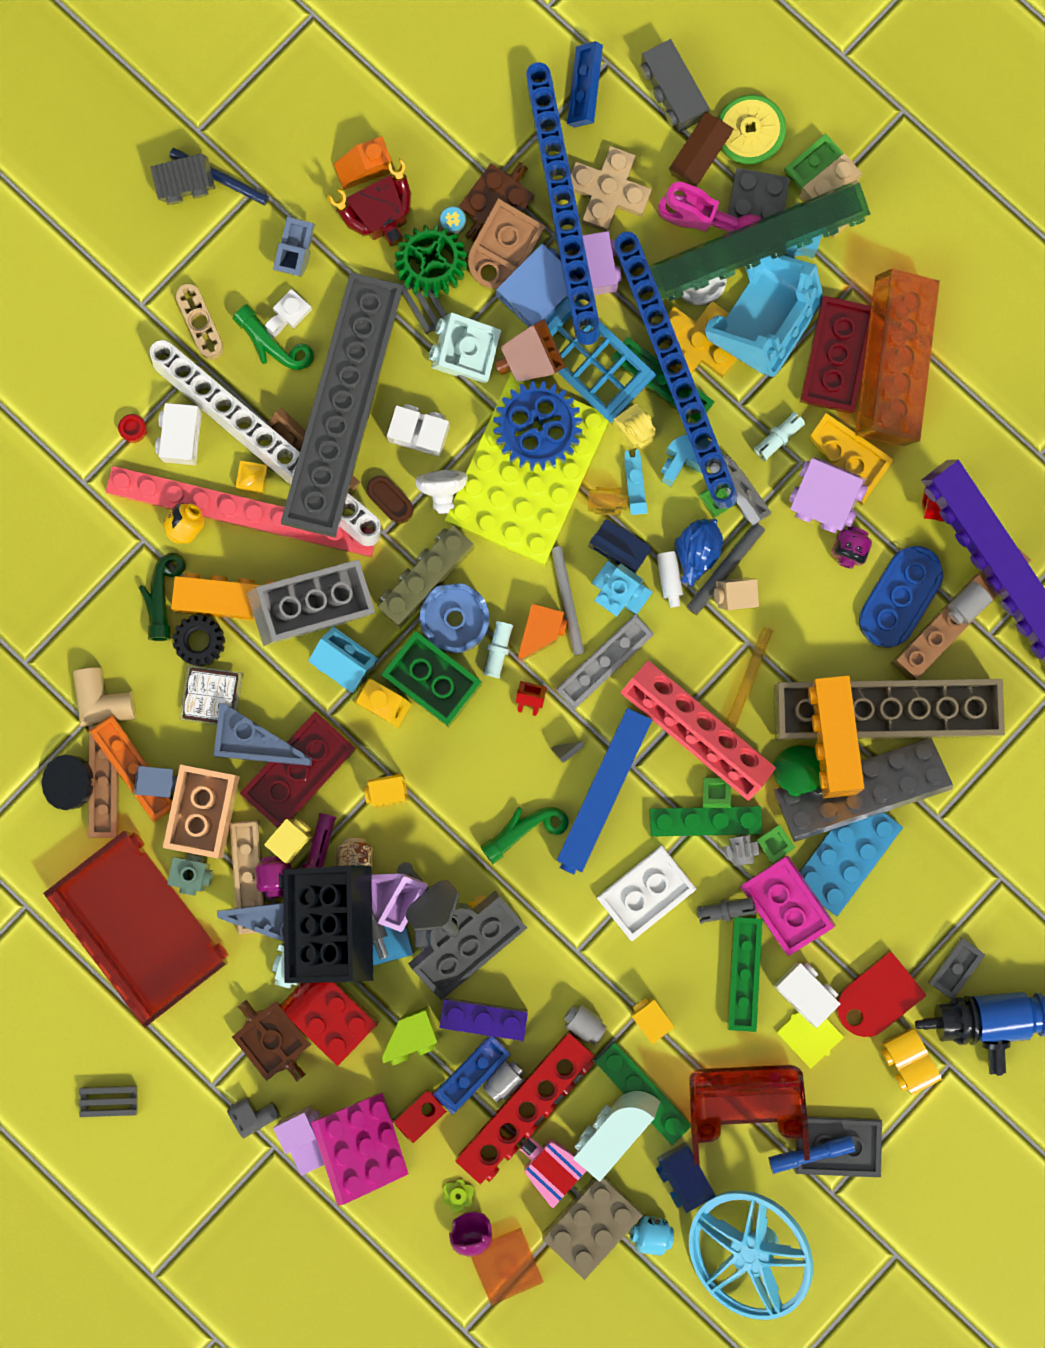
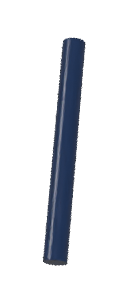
(228, 181)

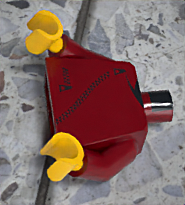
(378, 208)

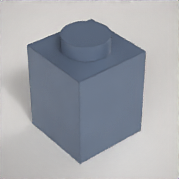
(154, 782)

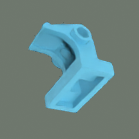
(620, 589)

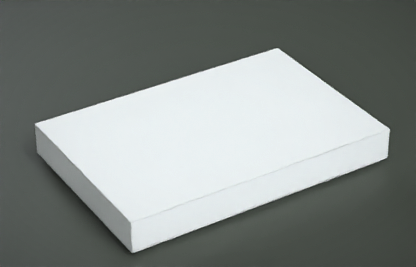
(646, 893)

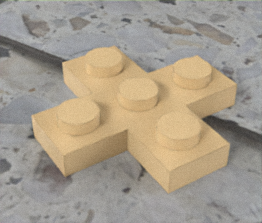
(609, 189)

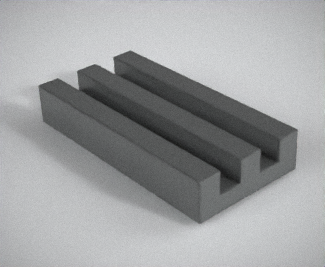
(427, 329)
(84, 1102)

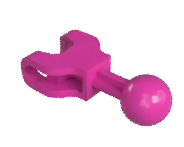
(698, 210)

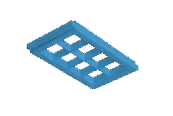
(627, 393)

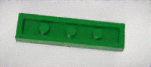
(659, 384)
(705, 821)
(744, 974)
(630, 1078)

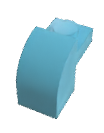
(683, 454)

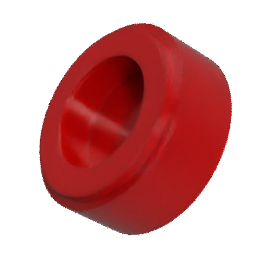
(132, 428)

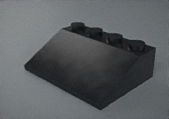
(328, 924)

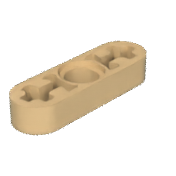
(185, 307)

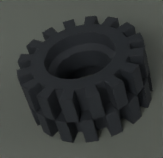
(182, 635)

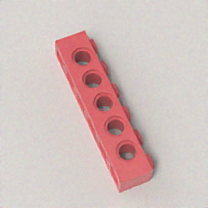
(698, 730)

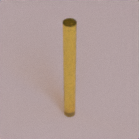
(748, 678)

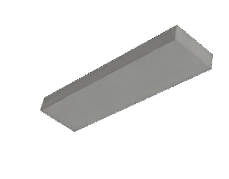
(604, 662)

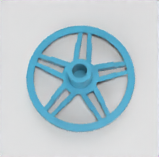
(752, 1254)

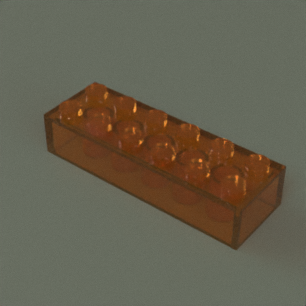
(897, 357)

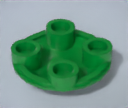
(797, 770)

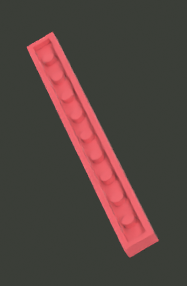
(223, 508)

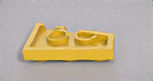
(850, 452)

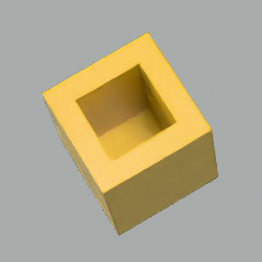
(651, 1019)

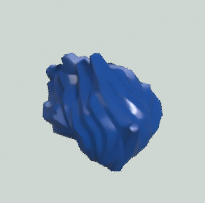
(698, 548)

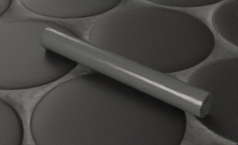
(725, 568)

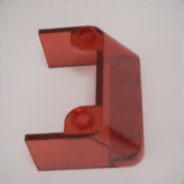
(747, 1097)

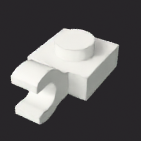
(289, 311)

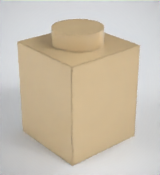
(736, 593)

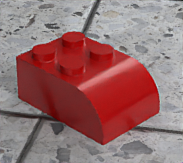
(329, 1017)

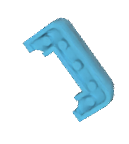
(769, 313)

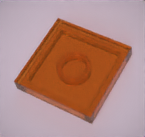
(507, 1267)

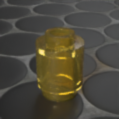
(607, 501)

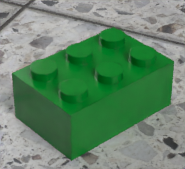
(432, 679)

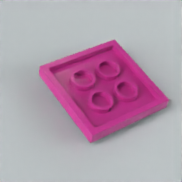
(359, 1148)

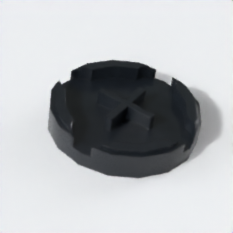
(67, 782)

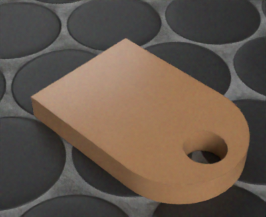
(503, 243)

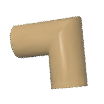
(94, 704)

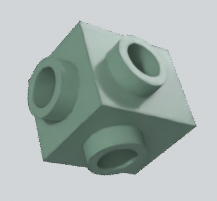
(180, 876)

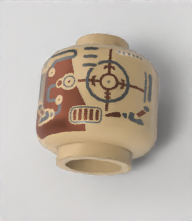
(355, 852)

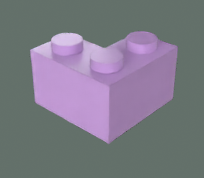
(298, 1138)

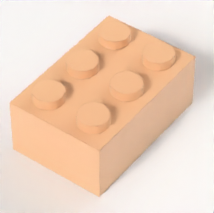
(201, 811)

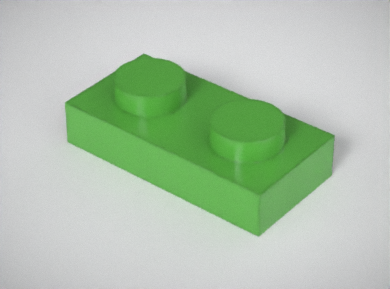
(813, 161)

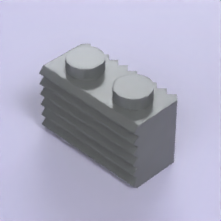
(183, 178)

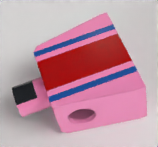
(551, 1168)

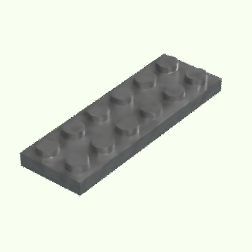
(889, 783)

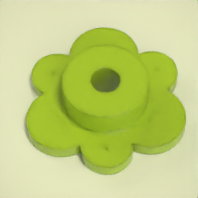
(459, 1187)

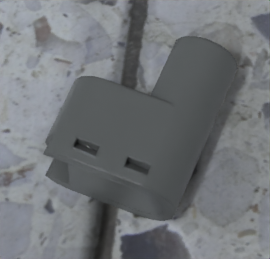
(249, 1120)

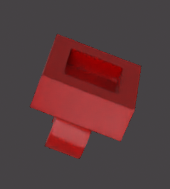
(530, 695)

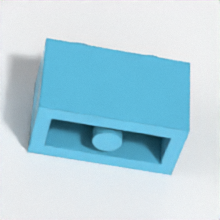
(343, 659)

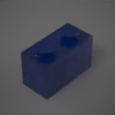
(686, 1179)

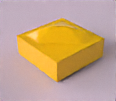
(251, 477)

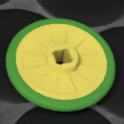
(769, 125)

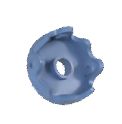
(448, 599)

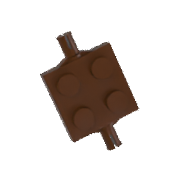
(490, 187)
(271, 1040)

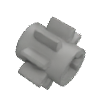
(741, 850)

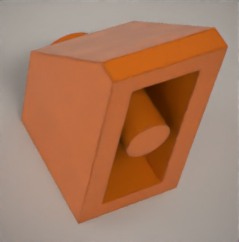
(363, 163)

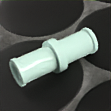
(779, 436)
(498, 649)

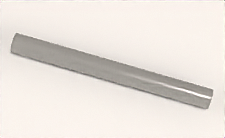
(567, 600)

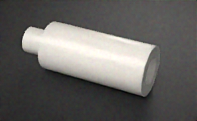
(670, 577)

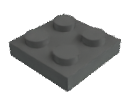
(757, 193)

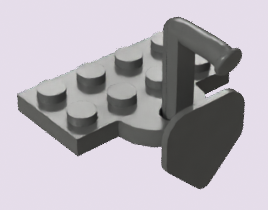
(457, 934)

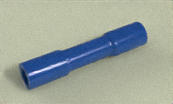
(829, 1149)

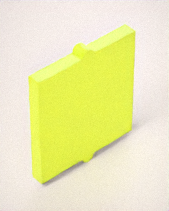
(807, 1041)

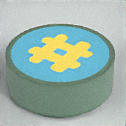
(453, 219)

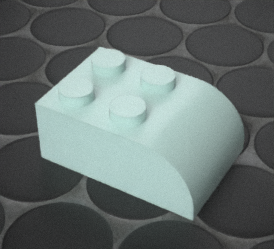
(614, 1132)

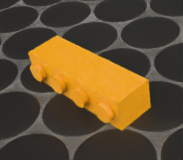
(213, 596)

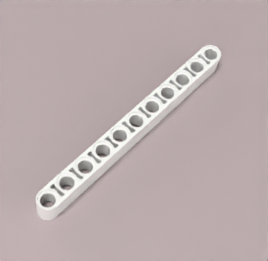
(254, 434)

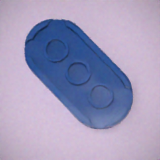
(901, 596)

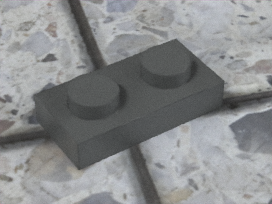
(956, 968)

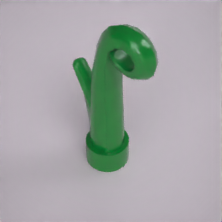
(265, 342)
(518, 828)

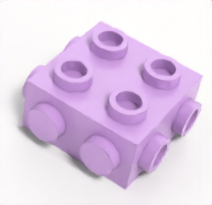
(827, 495)

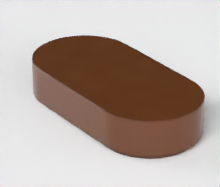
(390, 499)

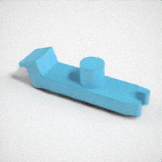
(635, 483)

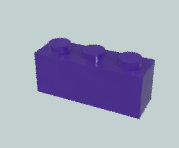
(483, 1019)

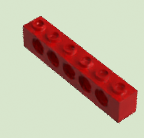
(486, 1168)

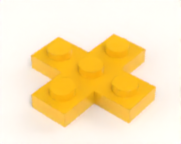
(695, 344)

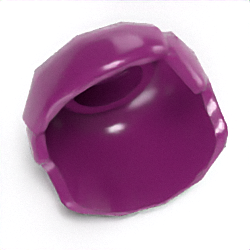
(471, 1234)

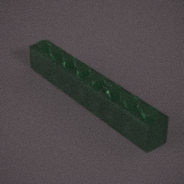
(760, 239)

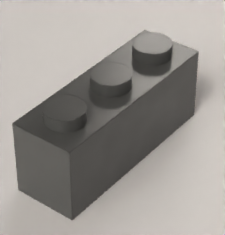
(673, 85)

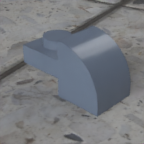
(294, 248)

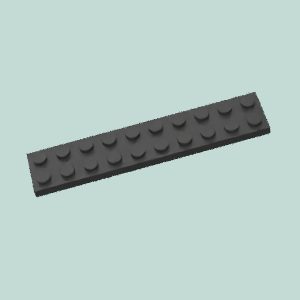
(342, 405)

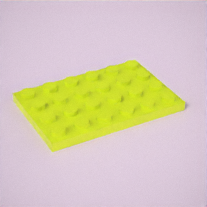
(518, 505)

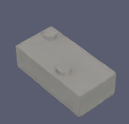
(310, 602)

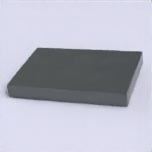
(866, 1138)

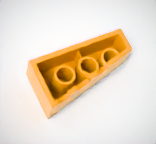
(836, 737)

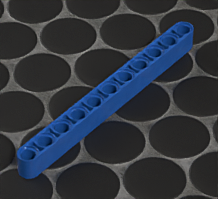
(562, 214)
(672, 356)

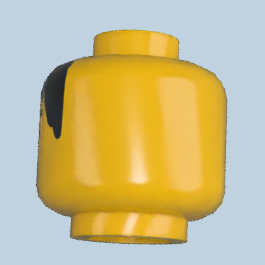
(183, 524)

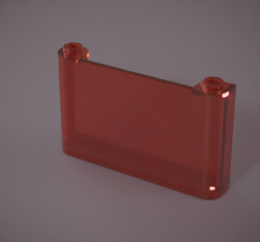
(136, 927)

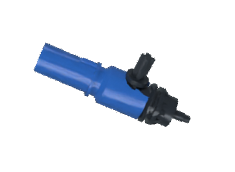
(992, 1019)

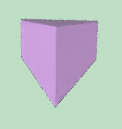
(393, 896)

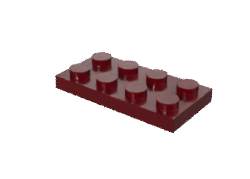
(837, 355)
(285, 789)

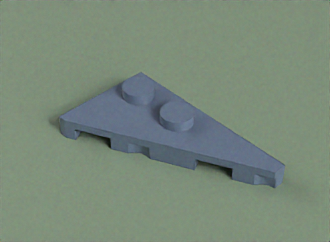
(245, 740)
(263, 919)

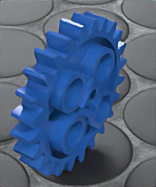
(527, 403)

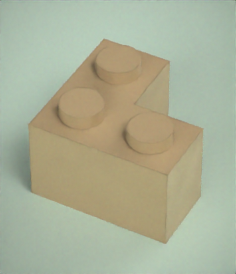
(835, 175)

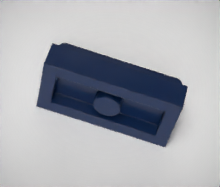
(619, 546)

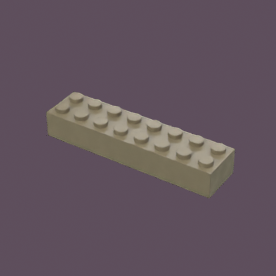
(901, 709)

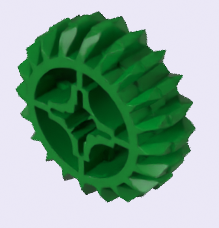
(414, 249)

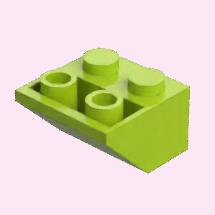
(412, 1033)

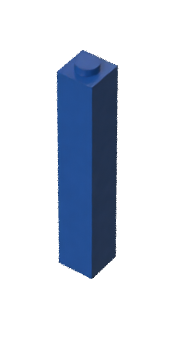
(603, 791)

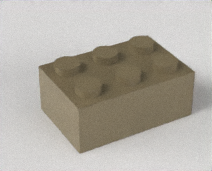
(591, 1225)

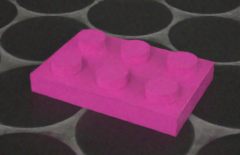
(788, 905)

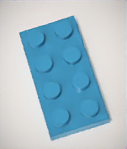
(847, 858)

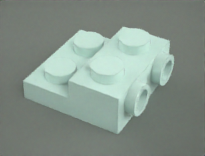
(464, 347)

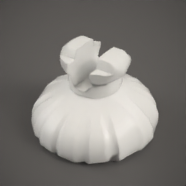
(441, 487)

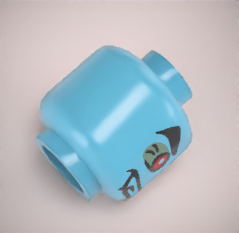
(652, 1235)

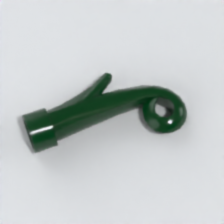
(156, 599)

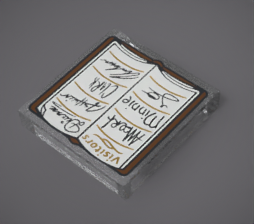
(206, 690)

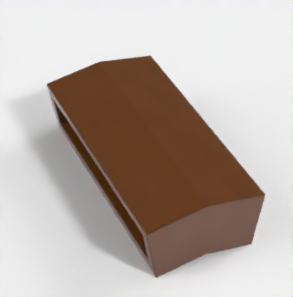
(700, 149)

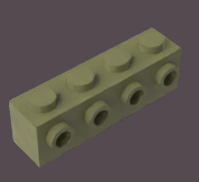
(431, 571)

